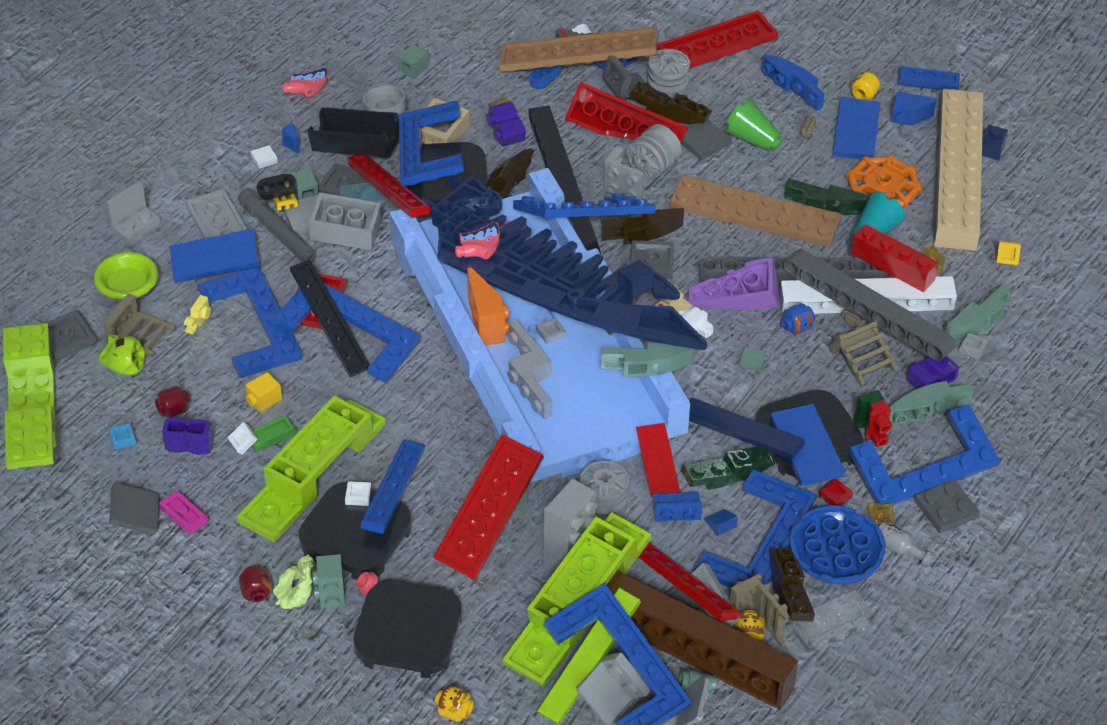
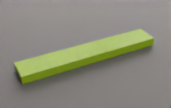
(583, 662)

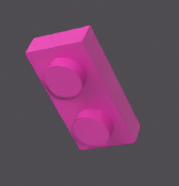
(183, 512)

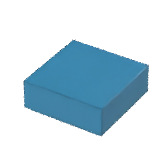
(122, 436)

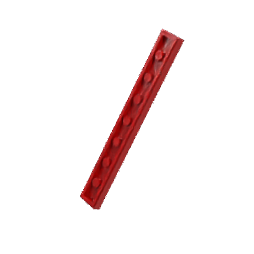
(388, 186)

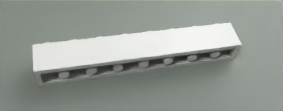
(939, 295)

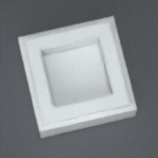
(264, 157)
(242, 438)
(358, 493)

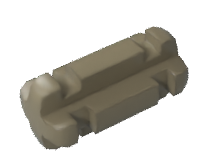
(808, 126)
(852, 318)

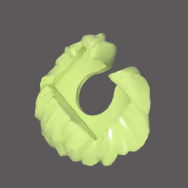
(297, 596)

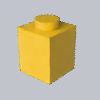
(263, 392)

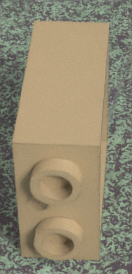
(453, 134)

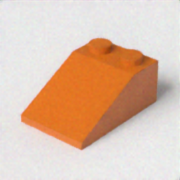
(487, 309)

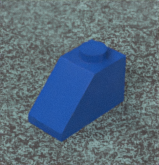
(912, 108)

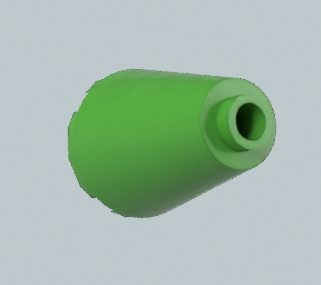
(753, 126)

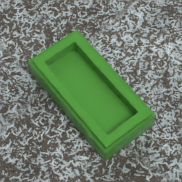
(273, 433)

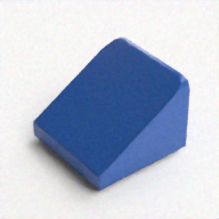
(290, 138)
(722, 521)

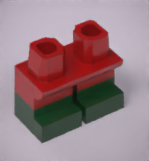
(873, 415)

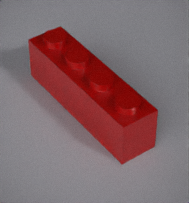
(894, 258)

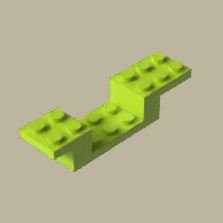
(31, 397)
(294, 470)
(588, 565)

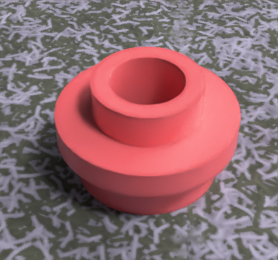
(365, 582)

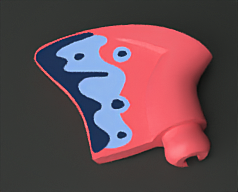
(306, 83)
(479, 243)

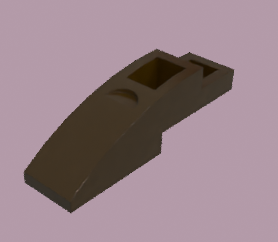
(677, 109)
(509, 172)
(643, 228)
(788, 584)

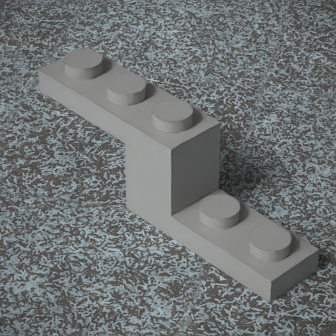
(529, 369)

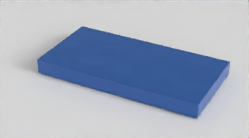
(856, 128)
(214, 255)
(818, 457)

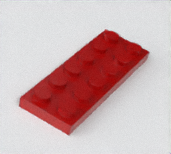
(723, 38)
(488, 507)

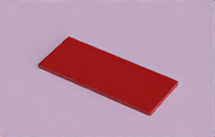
(657, 459)

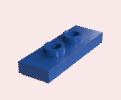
(929, 78)

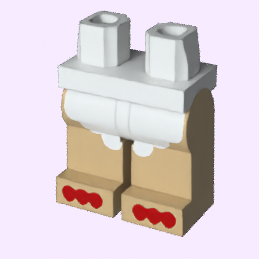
(691, 314)

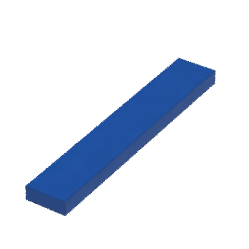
(392, 486)

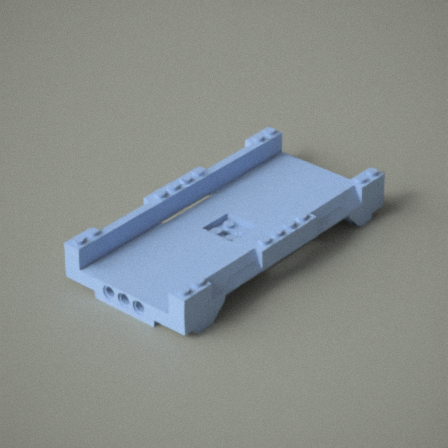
(591, 406)

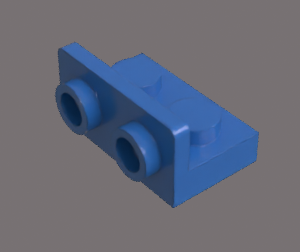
(677, 506)

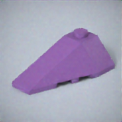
(743, 289)

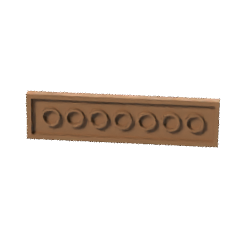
(579, 49)
(756, 211)

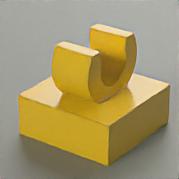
(1008, 252)

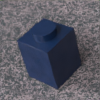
(993, 142)
(636, 279)

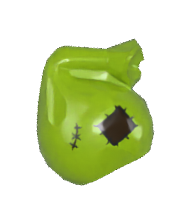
(123, 355)

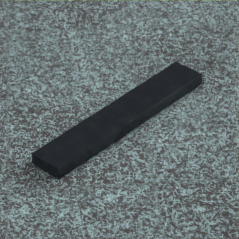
(329, 318)

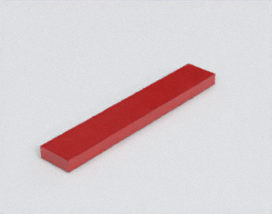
(688, 584)

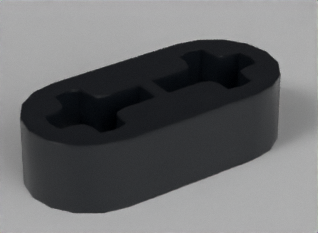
(276, 186)

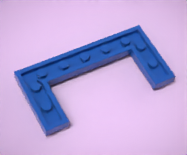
(411, 166)
(615, 205)
(399, 338)
(283, 344)
(977, 458)
(794, 503)
(603, 606)

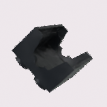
(355, 132)

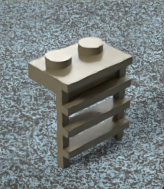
(127, 320)
(858, 338)
(757, 597)

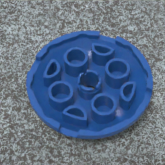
(837, 545)

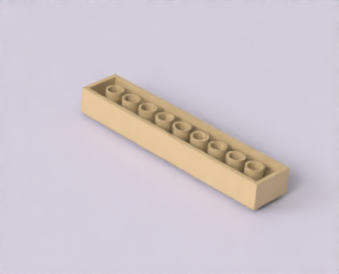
(959, 170)

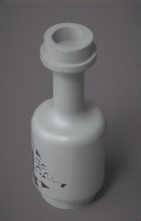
(901, 542)

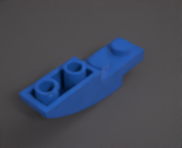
(793, 77)

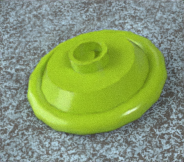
(125, 274)

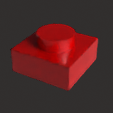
(836, 493)

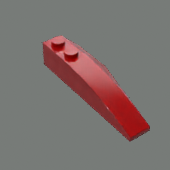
(615, 116)

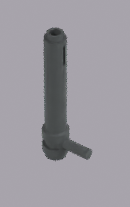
(259, 208)

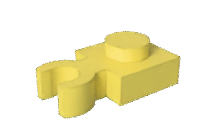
(199, 312)

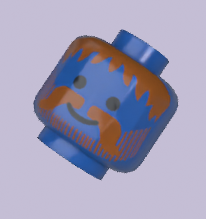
(798, 318)

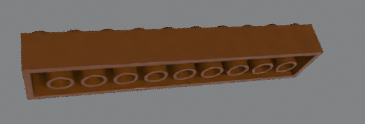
(710, 644)

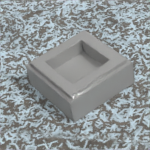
(550, 330)
(973, 346)

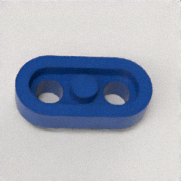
(542, 76)

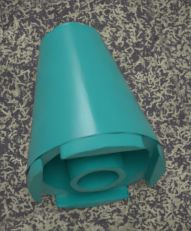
(880, 214)

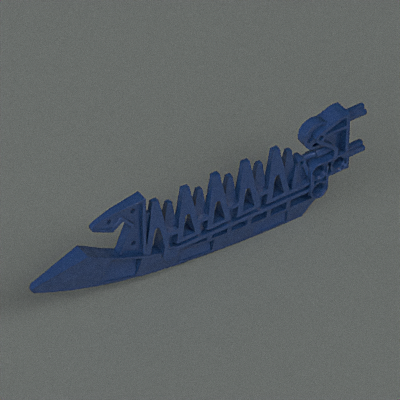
(555, 286)

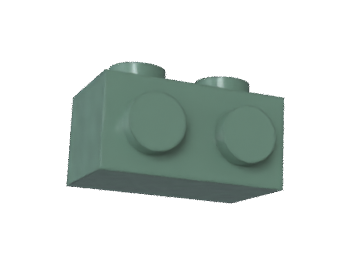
(329, 582)

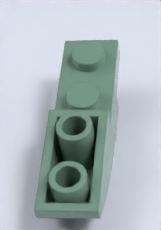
(979, 317)
(654, 360)
(933, 397)

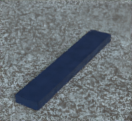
(745, 429)

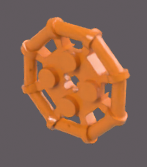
(893, 171)

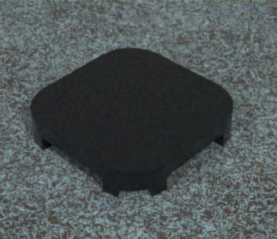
(474, 166)
(835, 418)
(336, 530)
(407, 627)

